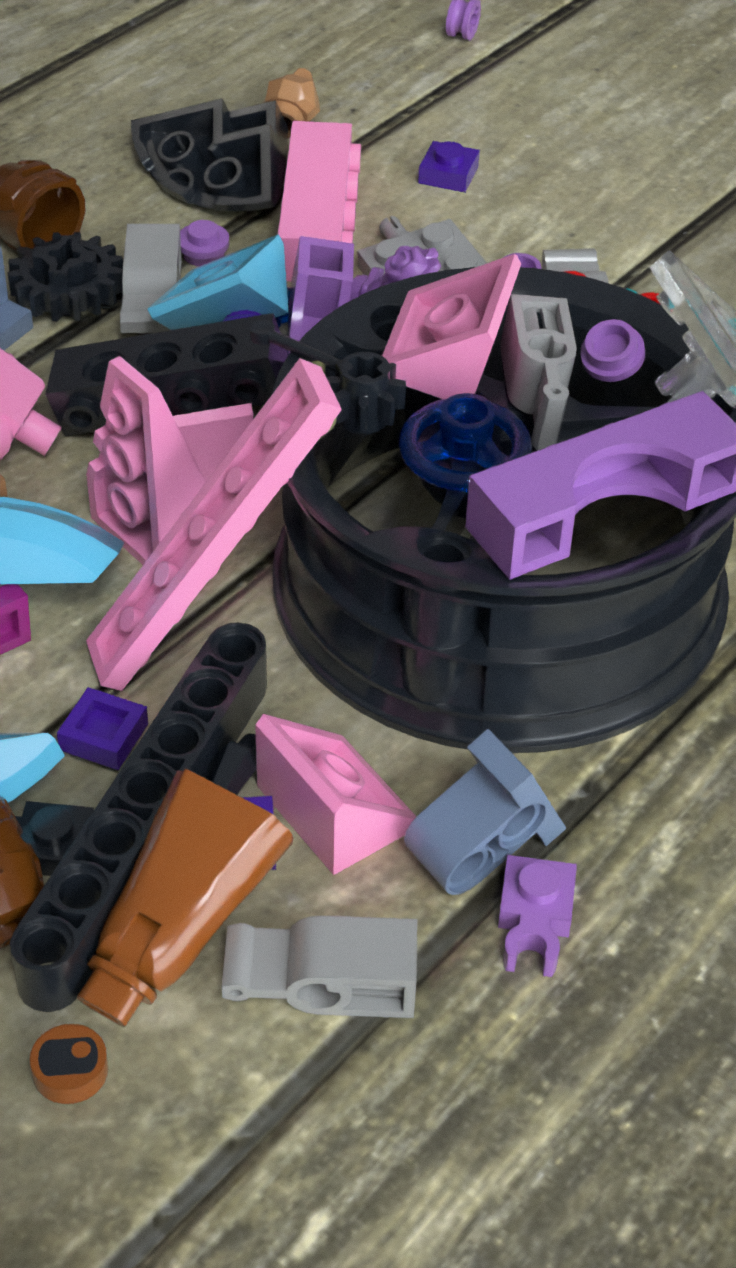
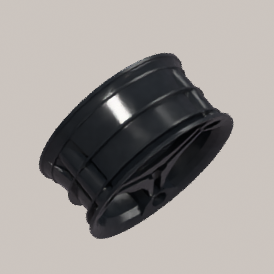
(425, 620)

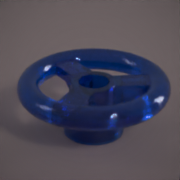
(464, 435)

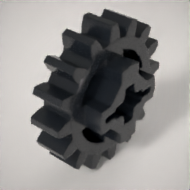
(66, 276)

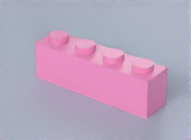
(319, 186)

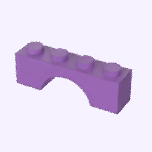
(319, 282)
(669, 453)

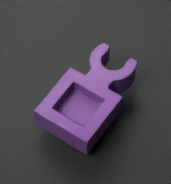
(536, 908)

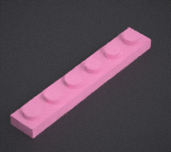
(213, 523)

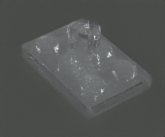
(710, 337)

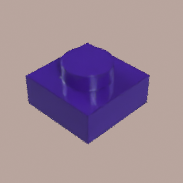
(449, 166)
(102, 728)

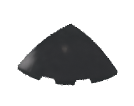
(216, 154)

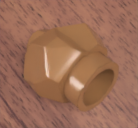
(295, 96)

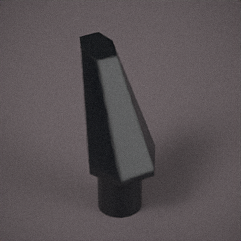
(235, 764)

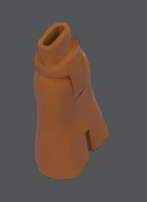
(189, 877)

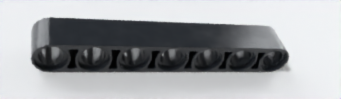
(189, 731)

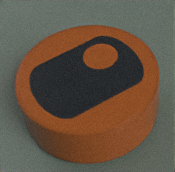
(69, 1063)

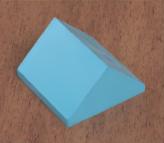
(240, 281)

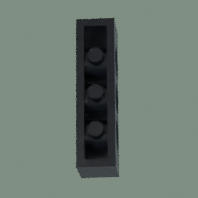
(190, 365)

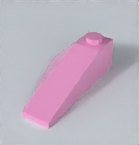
(143, 463)

